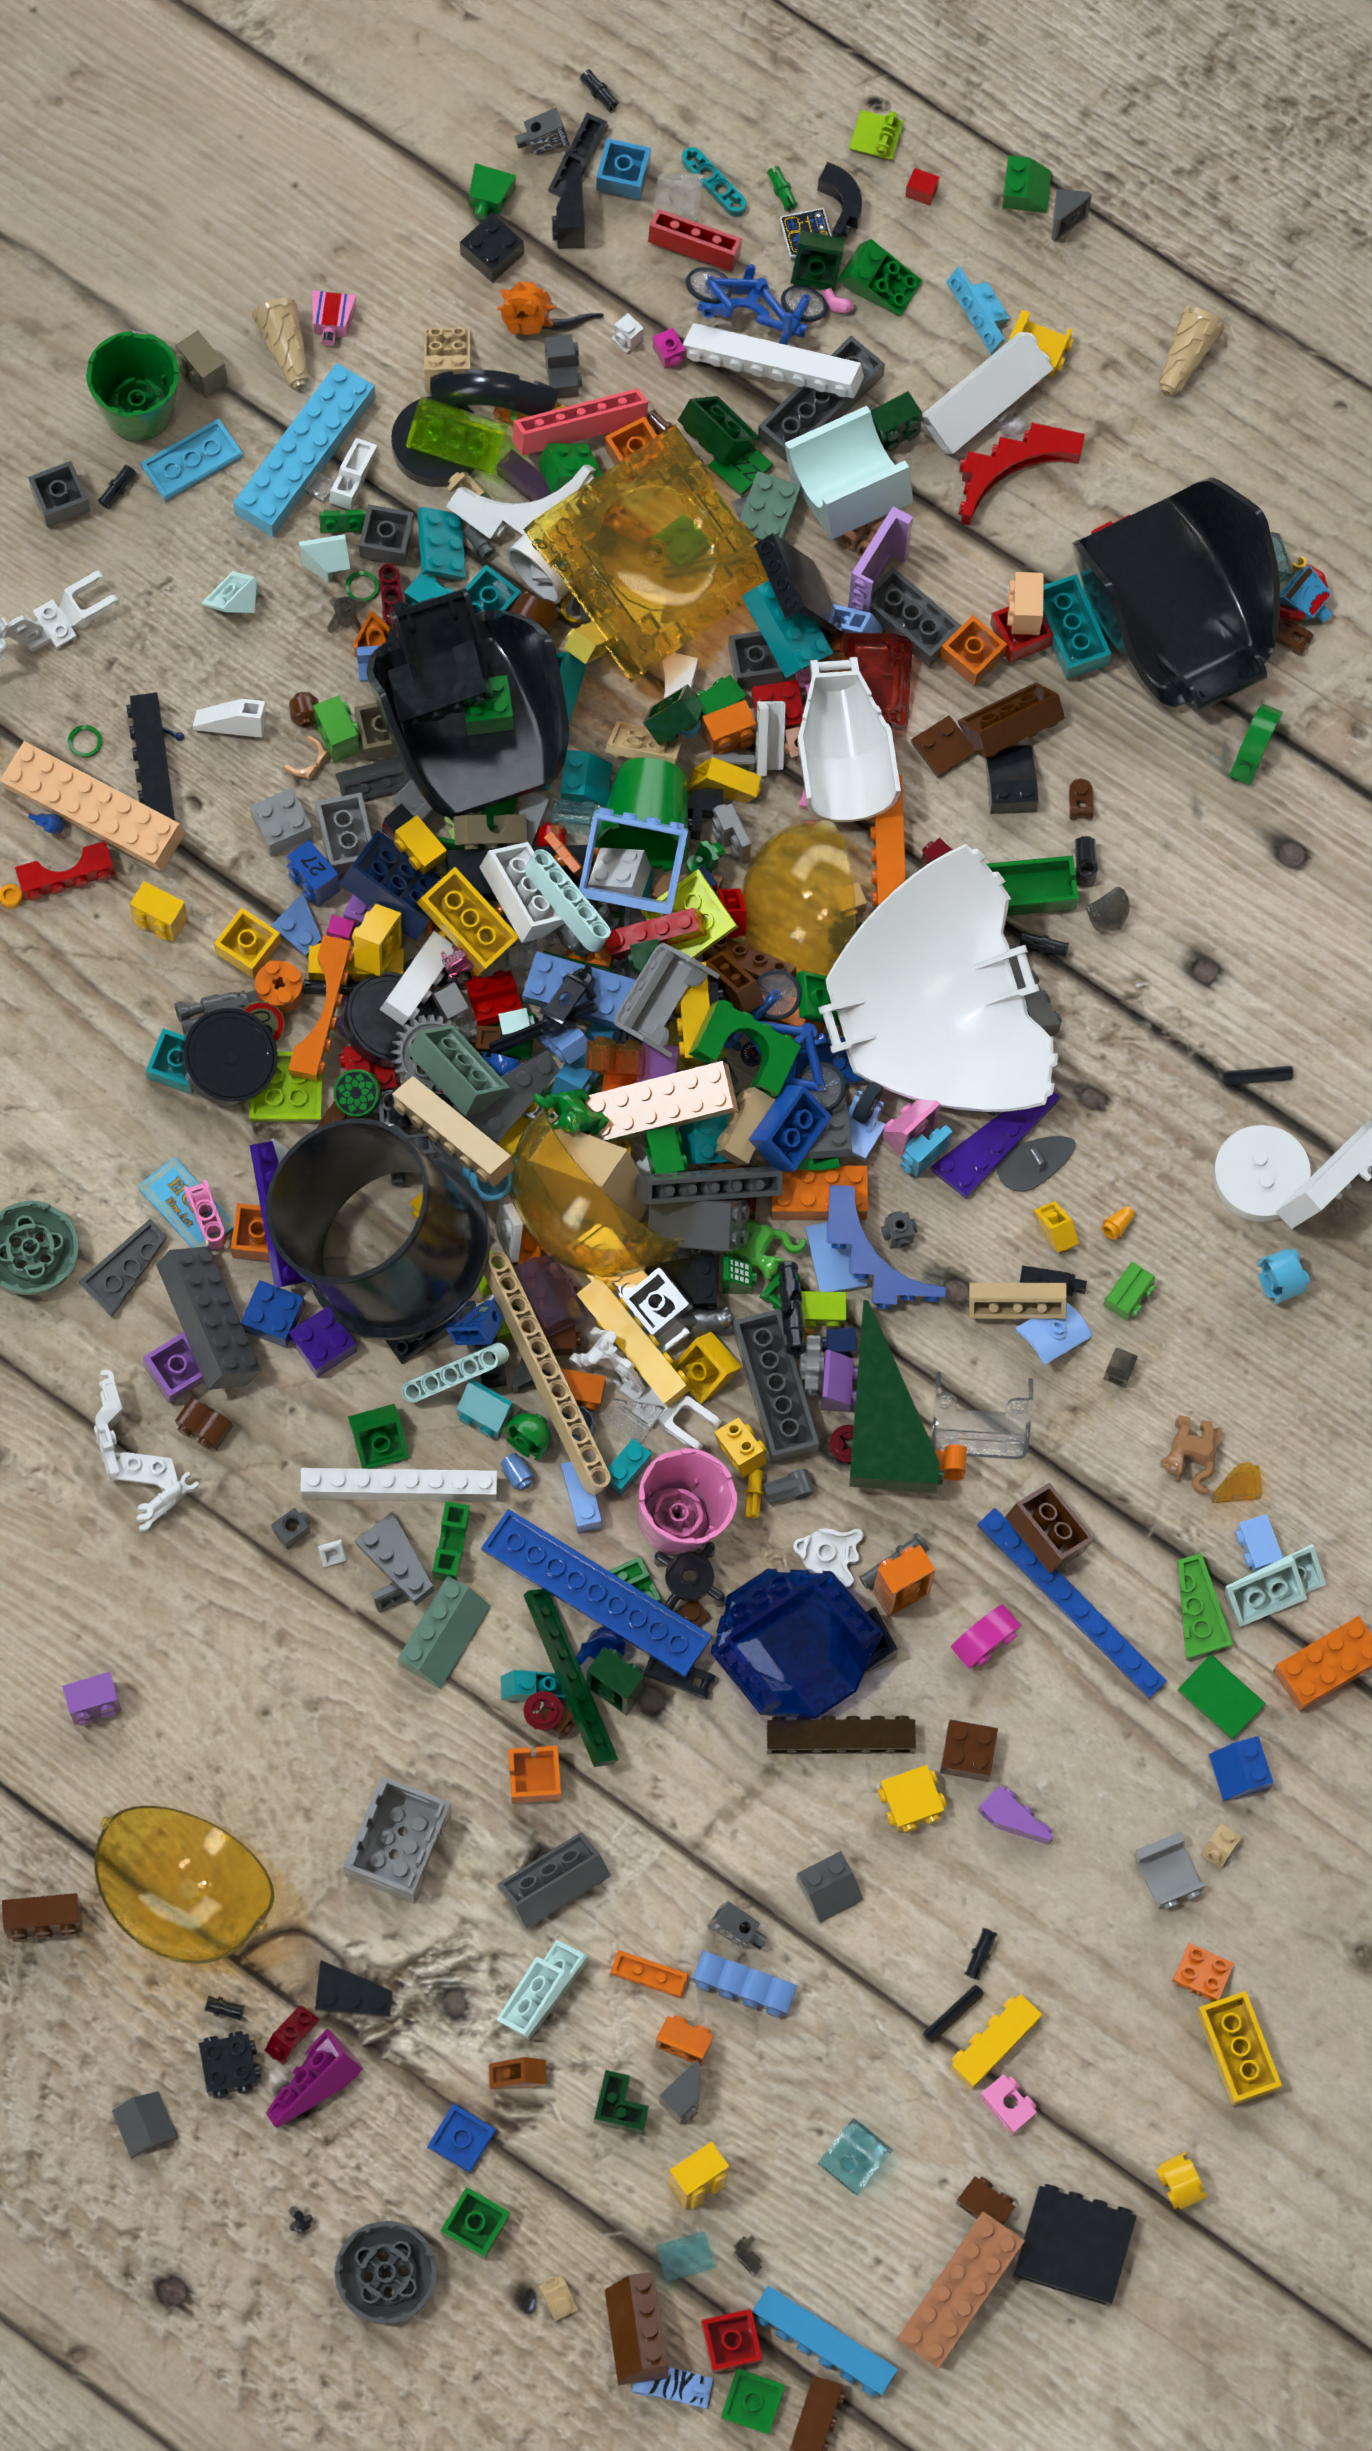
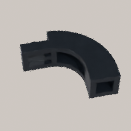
(842, 187)

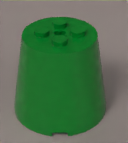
(134, 384)
(649, 790)

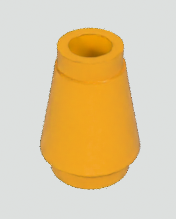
(1116, 1224)

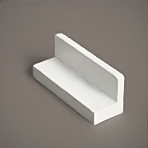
(769, 736)

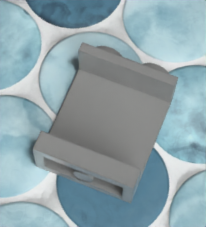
(1169, 1871)

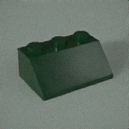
(718, 429)

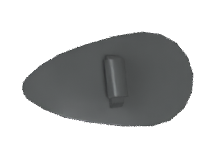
(1034, 1162)

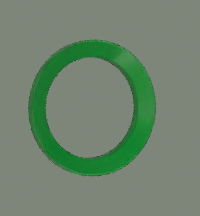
(362, 573)
(81, 728)

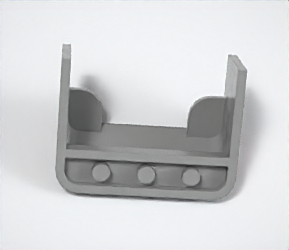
(657, 995)

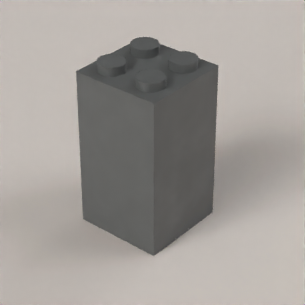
(703, 1224)

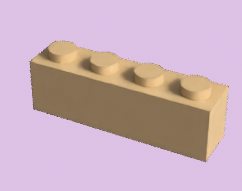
(1017, 1301)

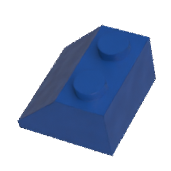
(1241, 1769)

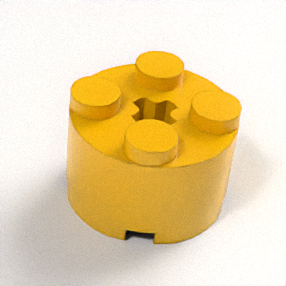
(1182, 2181)

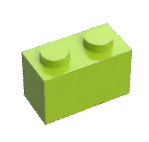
(824, 1309)

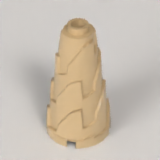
(282, 333)
(1191, 342)

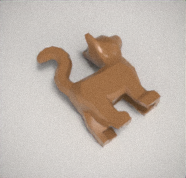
(1195, 1449)

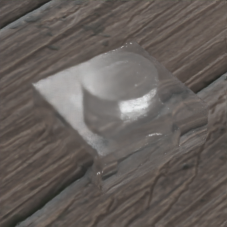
(319, 487)

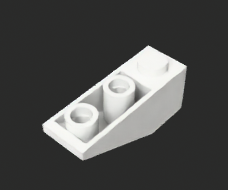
(234, 717)

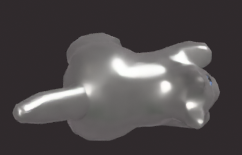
(705, 1321)

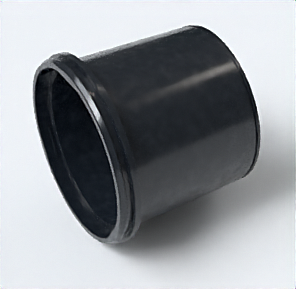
(426, 1276)

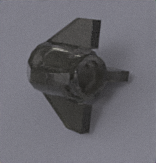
(345, 613)

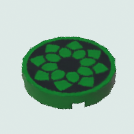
(357, 1092)

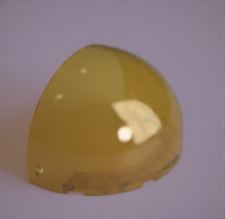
(573, 1215)

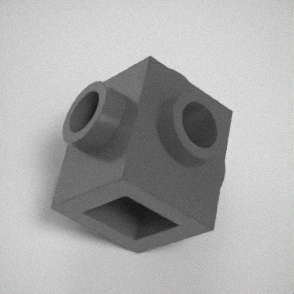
(899, 1237)

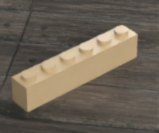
(452, 1131)

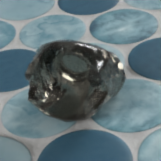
(1109, 911)

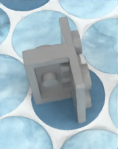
(415, 803)

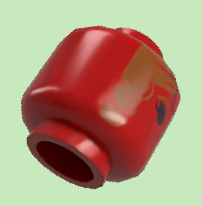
(559, 830)

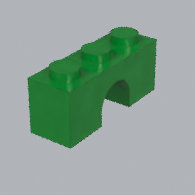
(452, 1541)

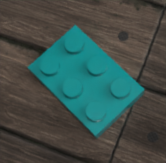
(441, 543)

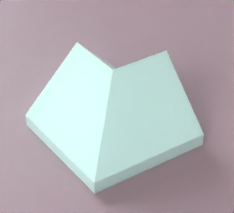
(325, 556)
(234, 594)

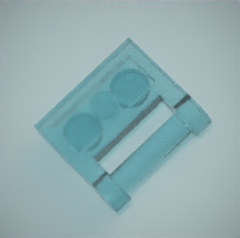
(572, 812)

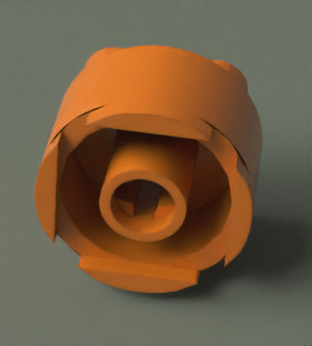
(280, 974)

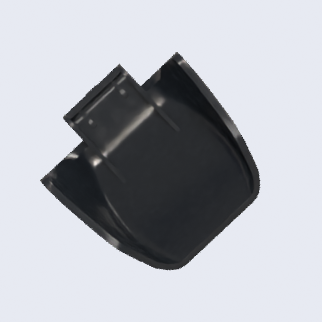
(1187, 593)
(444, 763)

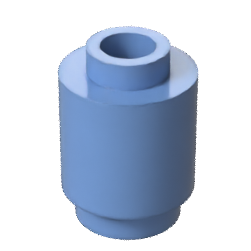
(517, 1472)

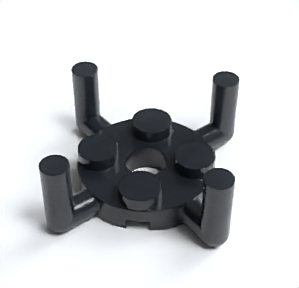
(690, 1590)

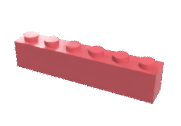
(579, 421)

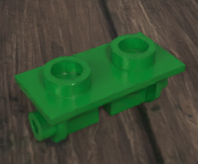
(335, 522)

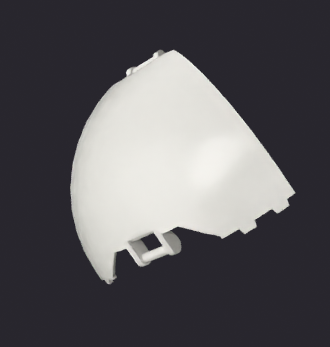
(942, 954)

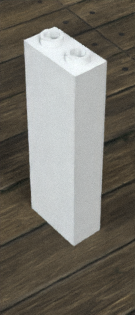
(986, 392)

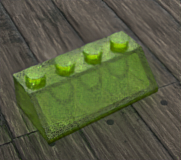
(457, 435)

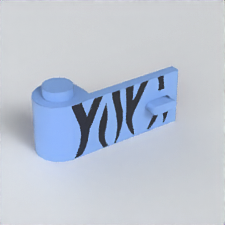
(679, 2387)

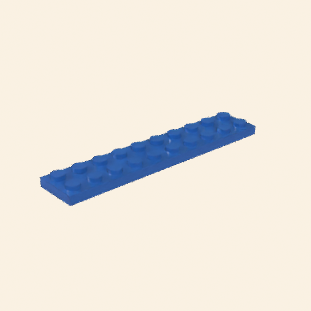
(596, 1593)

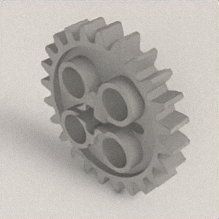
(407, 1065)

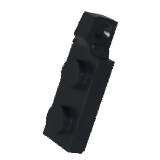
(1041, 1275)

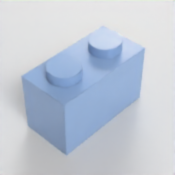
(1258, 1542)

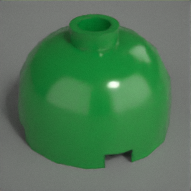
(528, 1434)

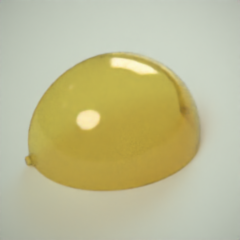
(801, 896)
(180, 1884)

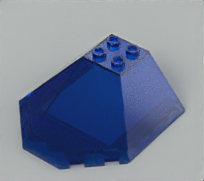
(795, 1642)

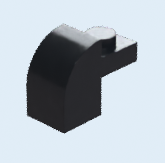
(701, 806)

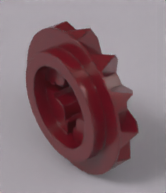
(837, 1444)
(533, 1704)

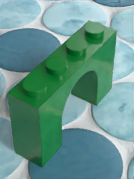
(776, 1049)

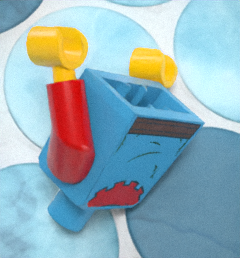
(1305, 594)

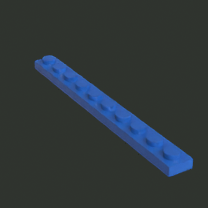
(1073, 1605)

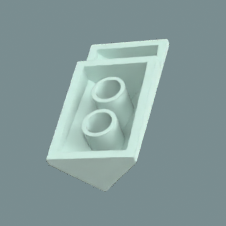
(1275, 1586)
(542, 1989)

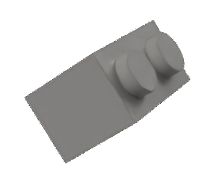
(449, 1001)

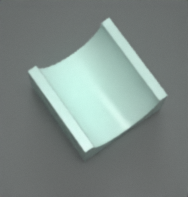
(847, 473)

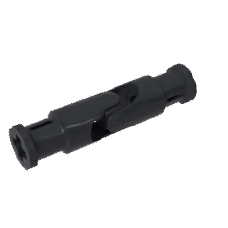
(792, 1308)

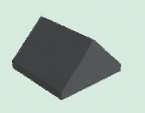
(1069, 210)
(144, 2123)

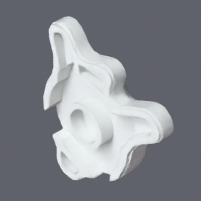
(830, 1552)

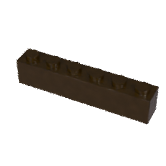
(841, 1736)

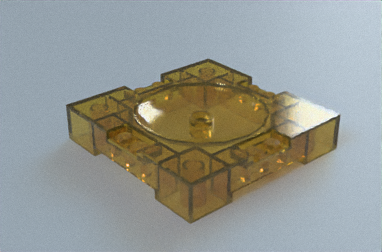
(603, 543)

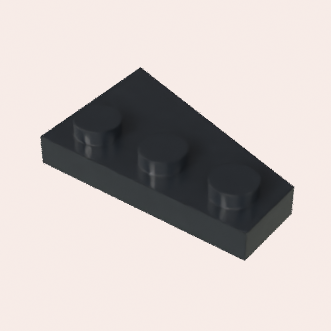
(350, 1994)

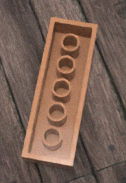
(961, 2289)

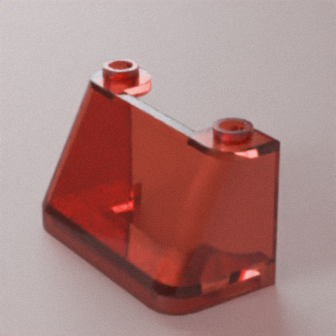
(886, 668)

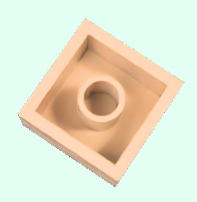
(1026, 603)

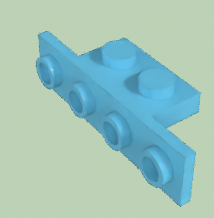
(981, 308)

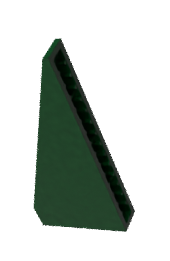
(888, 1434)

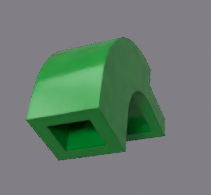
(1255, 743)

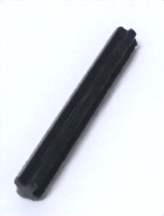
(534, 1030)

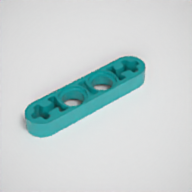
(715, 180)

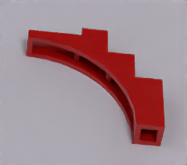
(1038, 446)

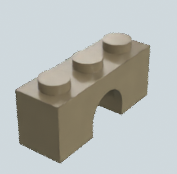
(473, 831)

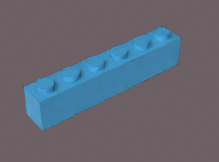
(824, 2342)

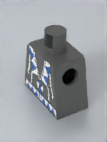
(544, 132)
(727, 1923)

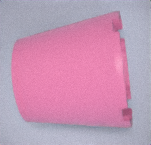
(692, 1487)

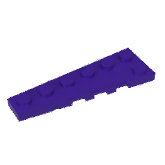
(984, 1150)

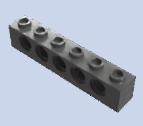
(709, 1185)

